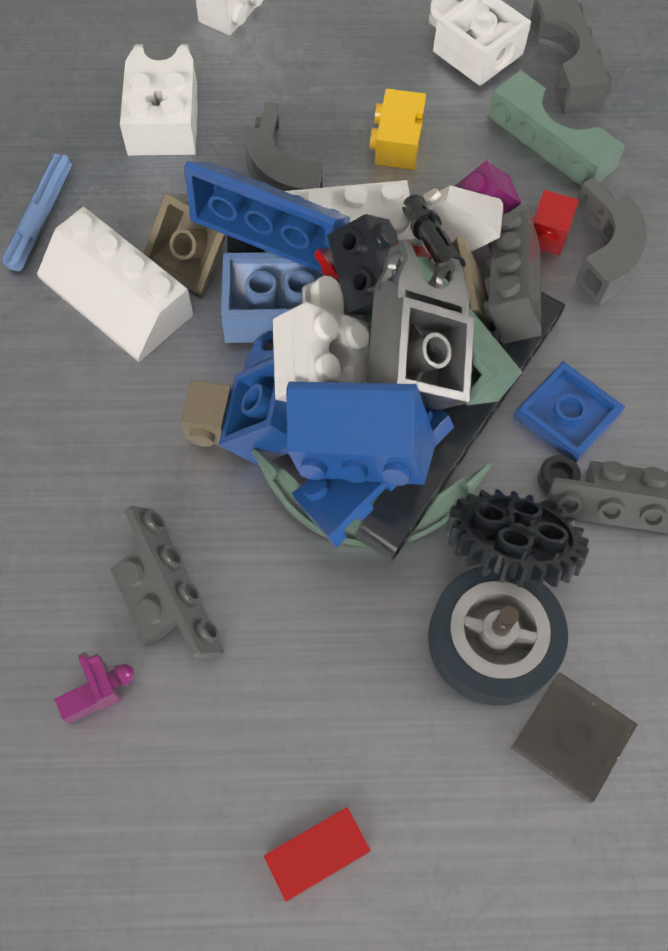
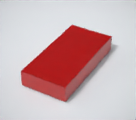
(316, 854)

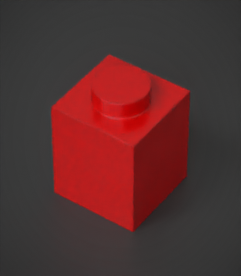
(554, 220)

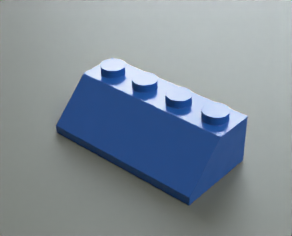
(259, 213)

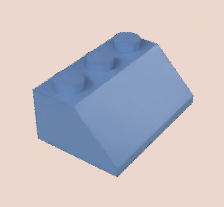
(257, 290)

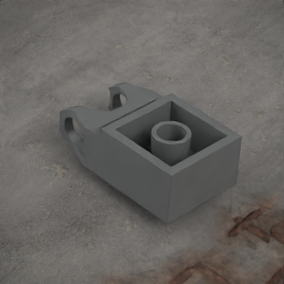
(422, 330)

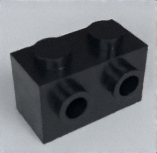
(359, 259)

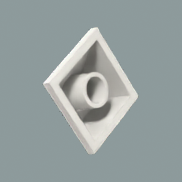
(466, 215)

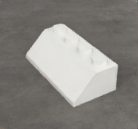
(114, 284)

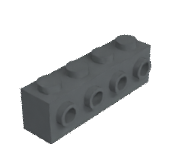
(514, 279)

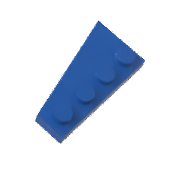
(337, 503)

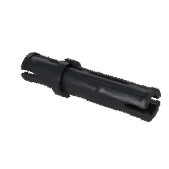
(427, 227)

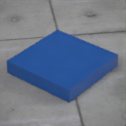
(569, 411)

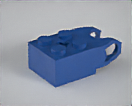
(253, 413)

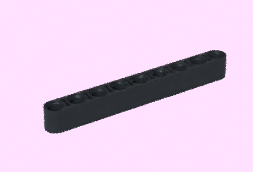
(403, 508)

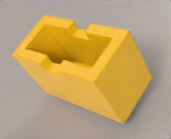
(399, 129)

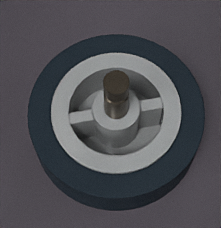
(496, 637)

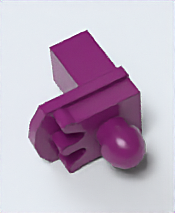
(98, 692)

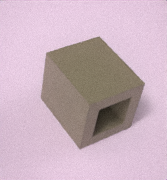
(205, 412)

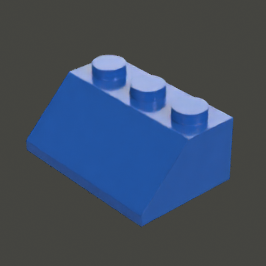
(359, 432)

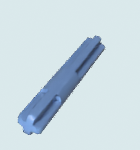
(36, 213)

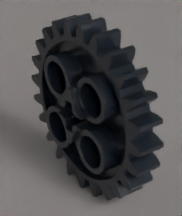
(517, 538)

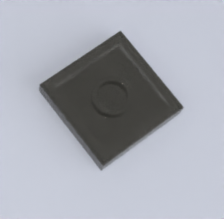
(574, 737)

